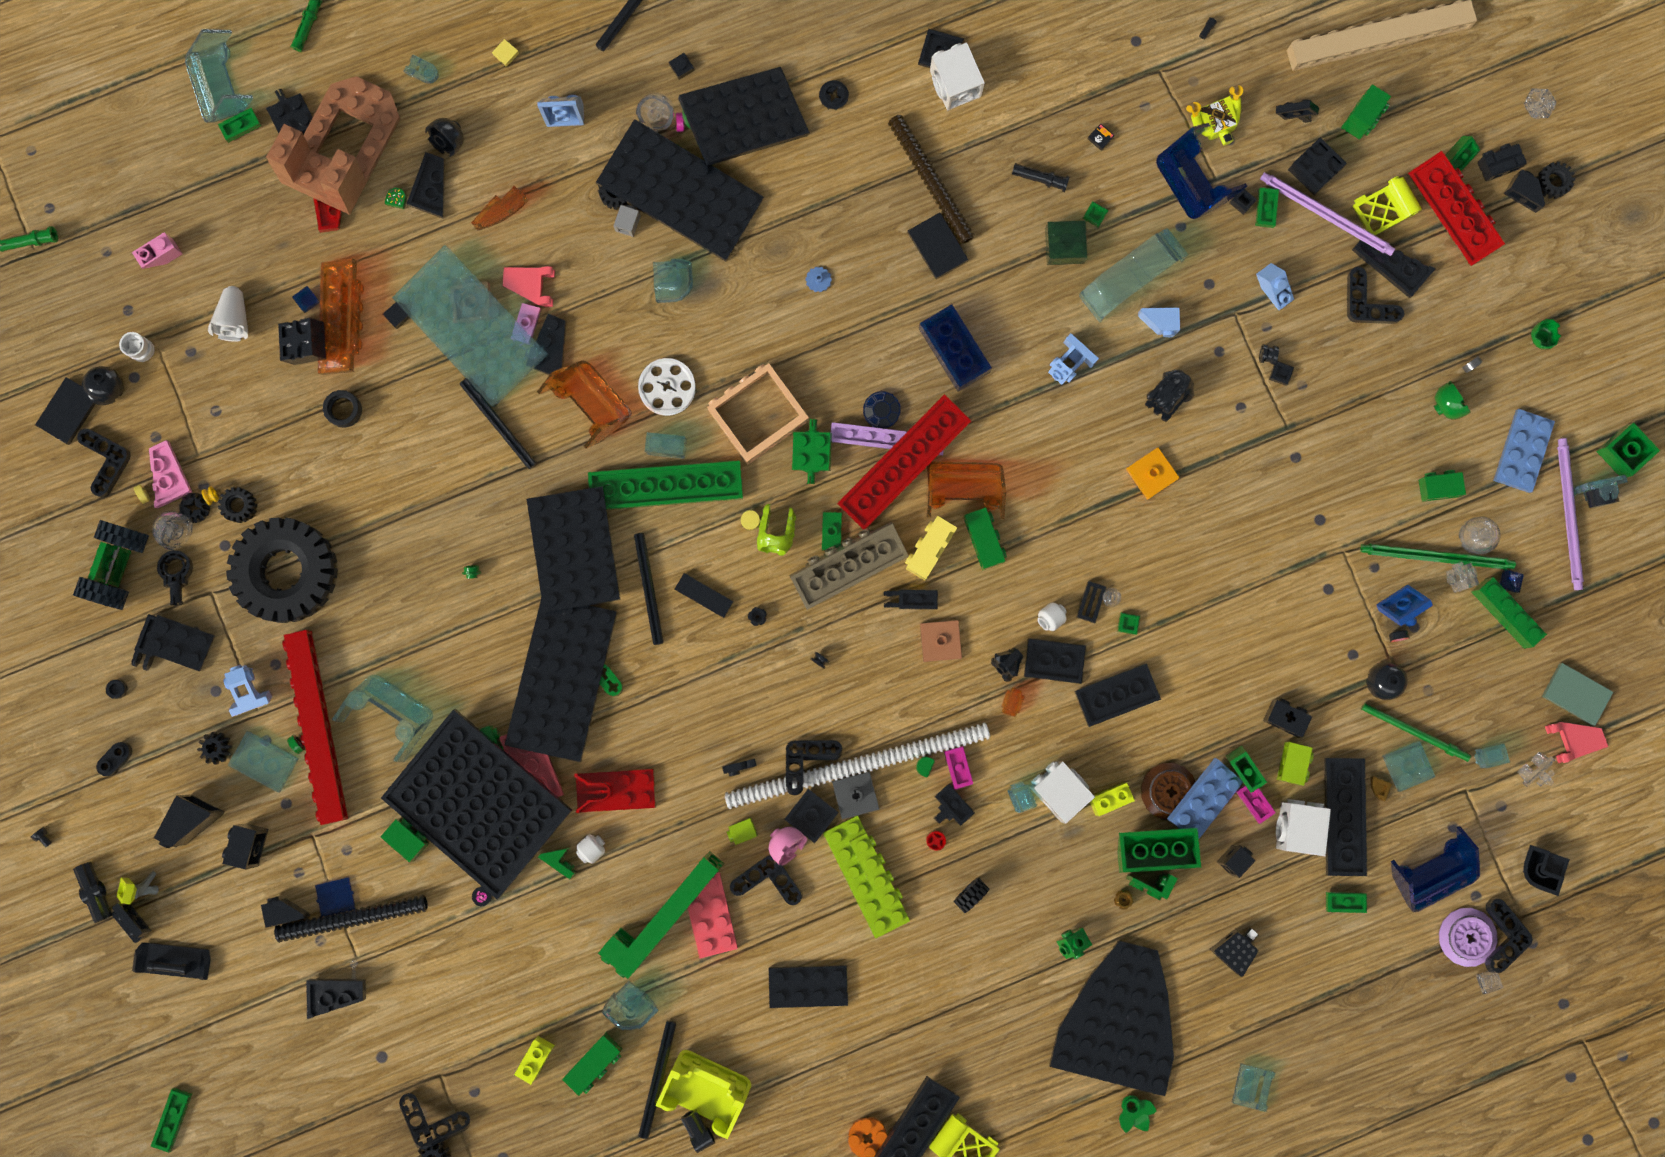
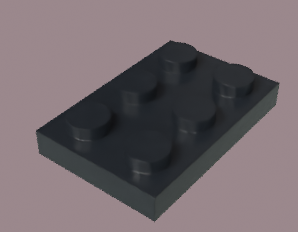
(178, 643)

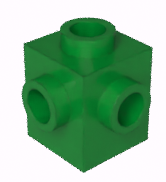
(1073, 943)

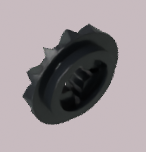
(829, 88)
(197, 515)

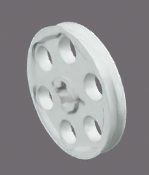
(665, 378)

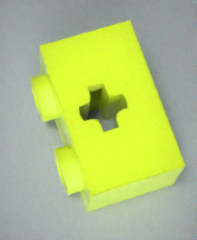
(1111, 799)
(534, 1060)

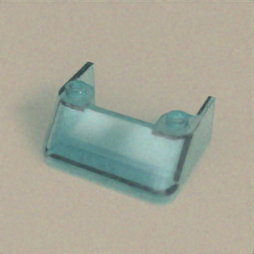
(210, 76)
(412, 714)

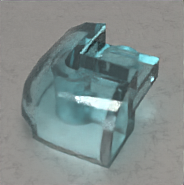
(672, 280)
(629, 1007)

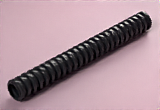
(350, 918)

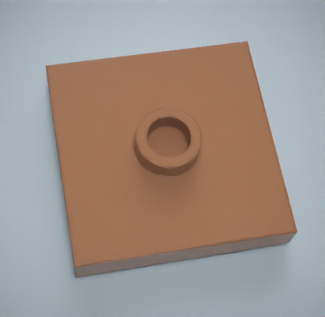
(940, 641)

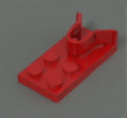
(615, 790)

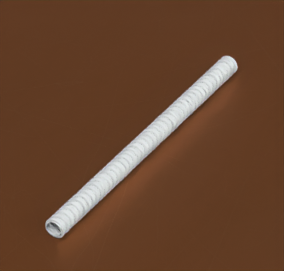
(861, 764)

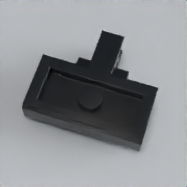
(1303, 110)
(952, 806)

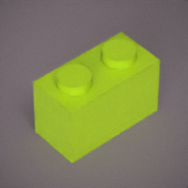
(1295, 763)

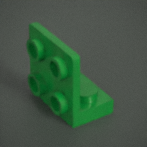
(1164, 885)

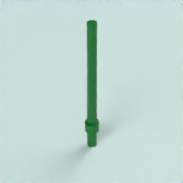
(1449, 749)

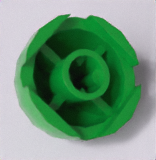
(1450, 402)

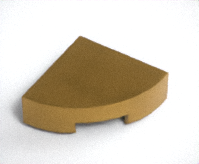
(1380, 788)

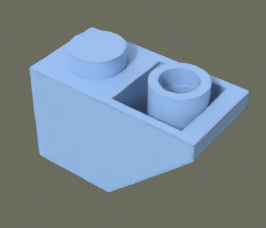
(1275, 285)

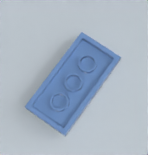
(1524, 451)
(1206, 798)

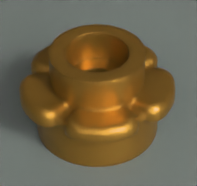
(1128, 899)

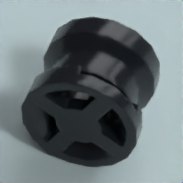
(1269, 354)

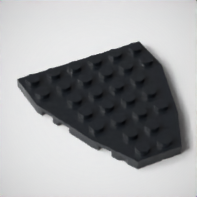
(1120, 1023)

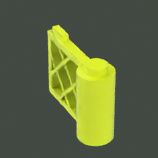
(1399, 196)
(954, 1133)

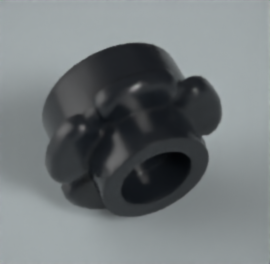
(762, 616)

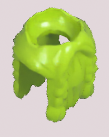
(775, 544)

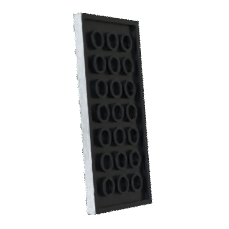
(679, 190)
(561, 681)

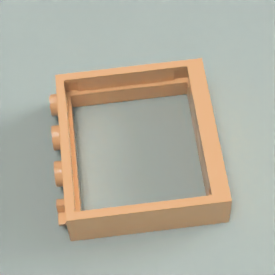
(775, 438)

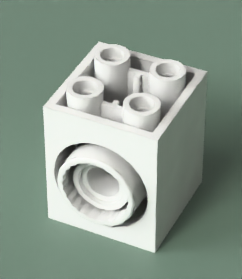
(956, 76)
(1062, 791)
(1302, 827)

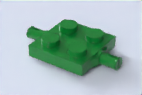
(812, 451)

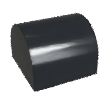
(1243, 201)

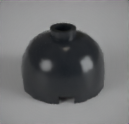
(445, 136)
(102, 385)
(1387, 681)

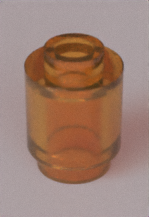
(1012, 702)

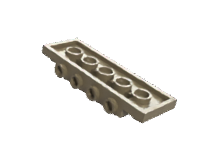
(848, 564)

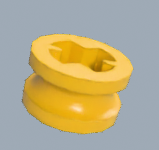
(210, 495)

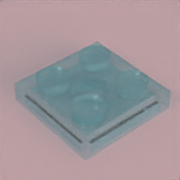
(1408, 766)

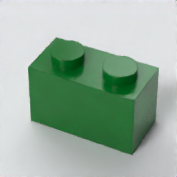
(1442, 487)
(405, 839)

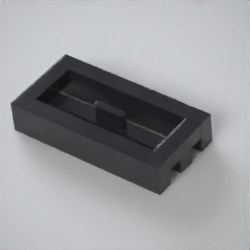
(1095, 586)

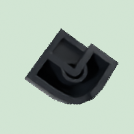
(1545, 870)

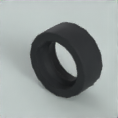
(334, 396)

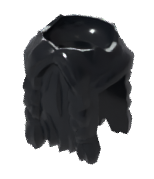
(1170, 393)

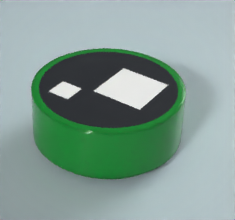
(295, 744)

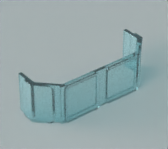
(1132, 273)

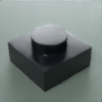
(681, 66)

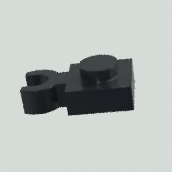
(734, 769)

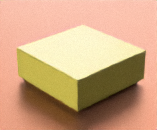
(505, 52)

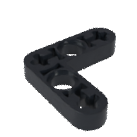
(1364, 308)
(111, 461)
(798, 758)
(772, 874)
(1513, 936)
(424, 1129)

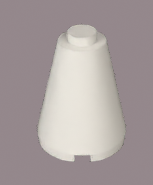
(229, 316)

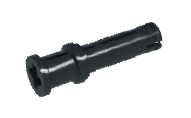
(1050, 179)

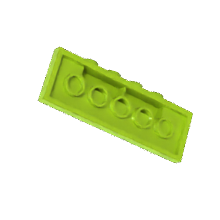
(867, 876)

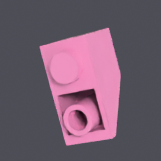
(157, 252)

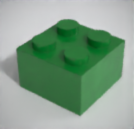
(1367, 112)
(1628, 450)

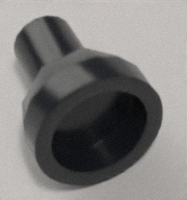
(41, 836)

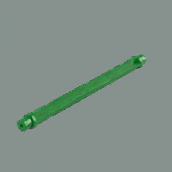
(1435, 556)

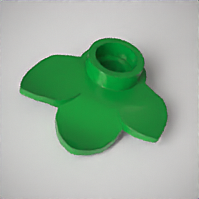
(1137, 1115)

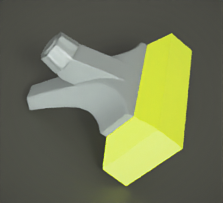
(129, 891)

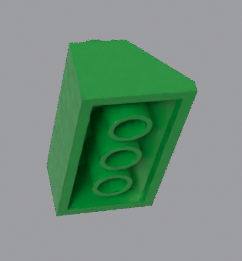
(1158, 850)

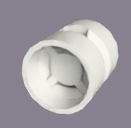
(136, 346)

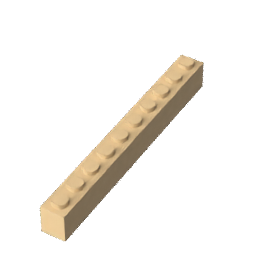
(1381, 35)

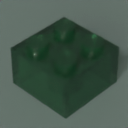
(1066, 242)

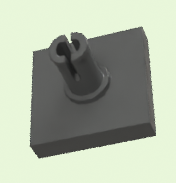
(855, 795)

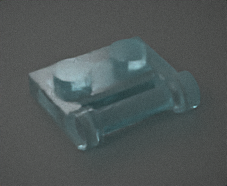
(1247, 1086)

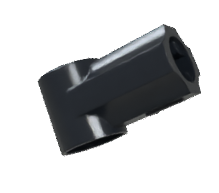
(699, 1135)

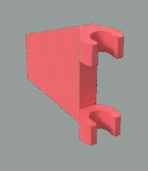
(529, 283)
(1577, 739)

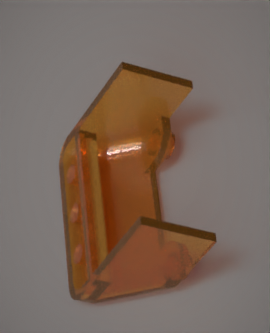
(592, 396)
(965, 482)

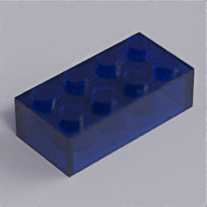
(955, 348)

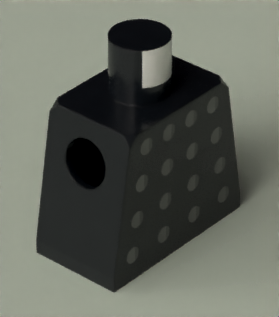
(1237, 950)

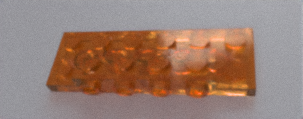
(341, 315)

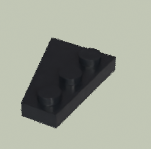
(552, 341)

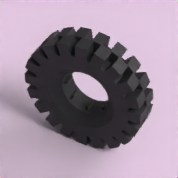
(250, 562)

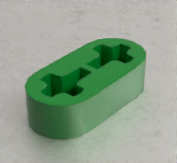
(611, 676)

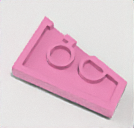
(167, 475)

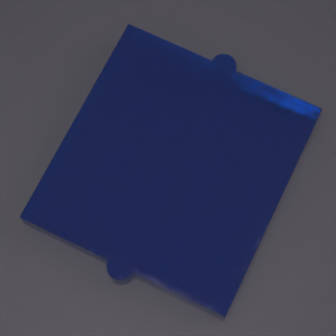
(335, 896)

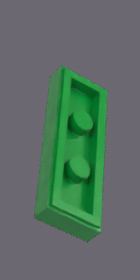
(171, 1120)

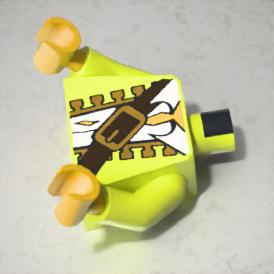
(1221, 116)

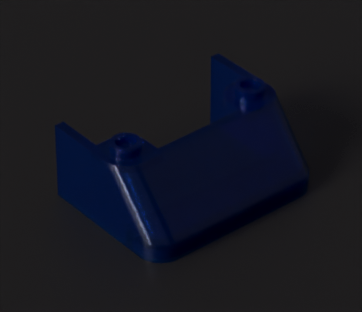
(1187, 179)
(1440, 876)

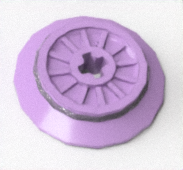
(1456, 944)

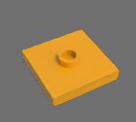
(1152, 473)

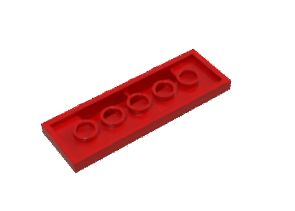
(1457, 208)

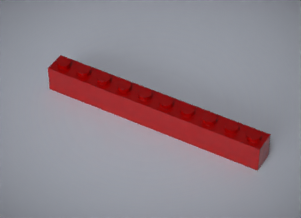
(315, 727)

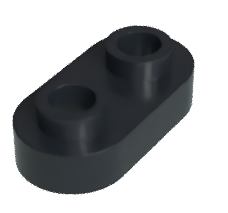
(114, 760)

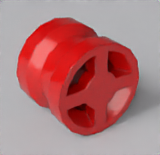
(938, 840)

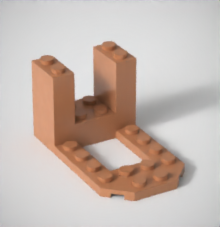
(344, 177)

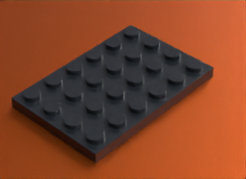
(743, 115)
(573, 549)

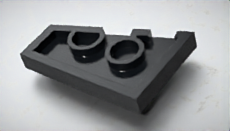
(428, 187)
(332, 994)

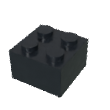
(244, 846)

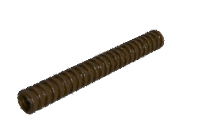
(931, 179)

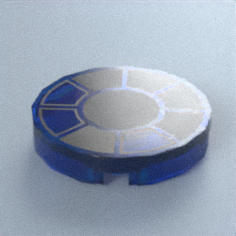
(881, 410)

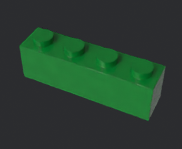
(1508, 613)

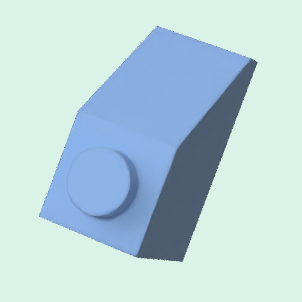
(1161, 320)

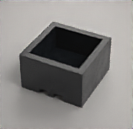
(1317, 166)
(302, 341)

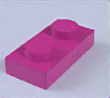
(958, 767)
(1256, 804)

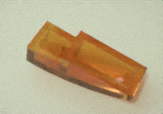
(500, 209)

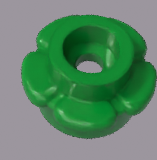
(471, 571)

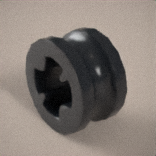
(819, 660)

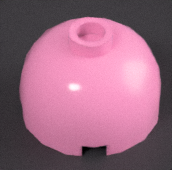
(785, 844)

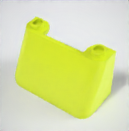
(708, 1088)

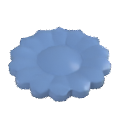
(818, 279)

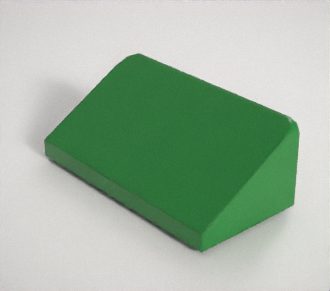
(1462, 152)

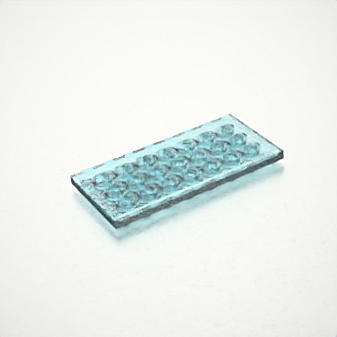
(469, 326)

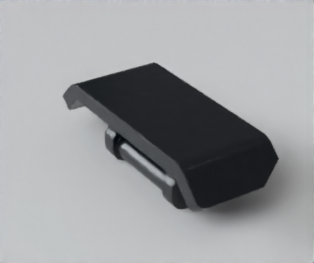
(172, 960)

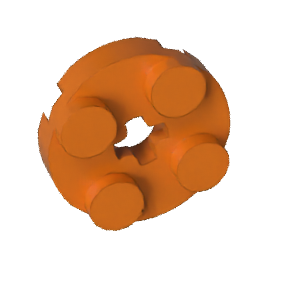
(862, 1127)

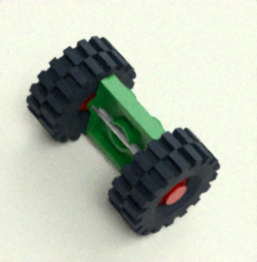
(110, 565)

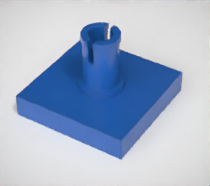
(1404, 606)

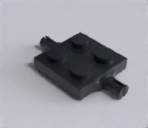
(290, 111)

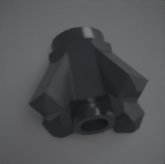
(1007, 663)

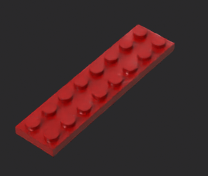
(904, 462)

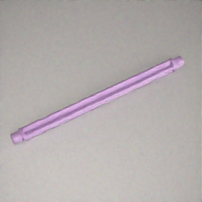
(1327, 214)
(1570, 515)

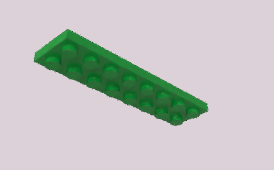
(669, 484)

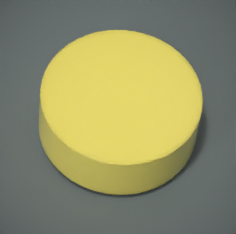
(141, 494)
(750, 520)

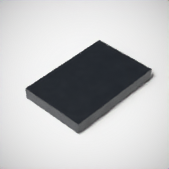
(937, 246)
(66, 412)
(1054, 661)

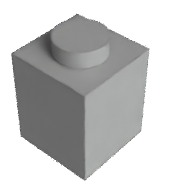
(627, 220)

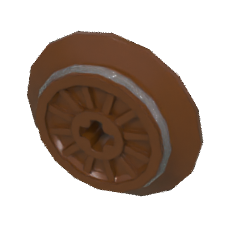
(1156, 784)

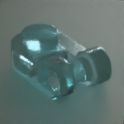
(427, 72)

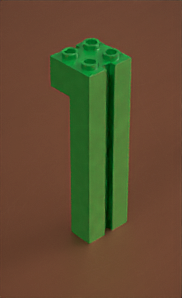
(628, 953)

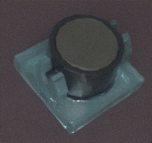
(1601, 492)

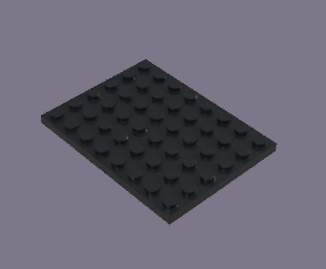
(476, 804)

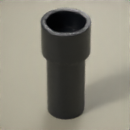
(1211, 22)

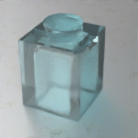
(1491, 755)

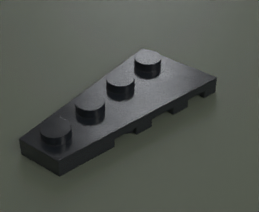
(1398, 269)

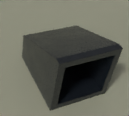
(186, 820)

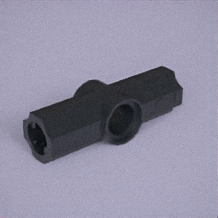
(92, 892)

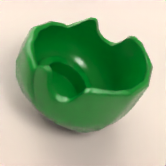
(1545, 334)

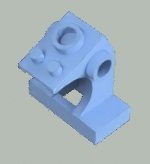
(1078, 354)
(242, 675)

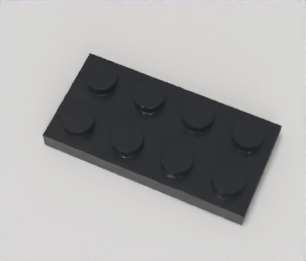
(1117, 695)
(808, 986)

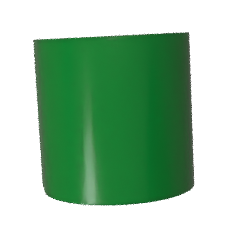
(924, 766)

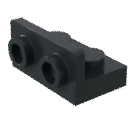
(130, 921)

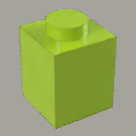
(742, 831)

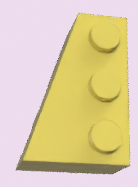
(930, 548)

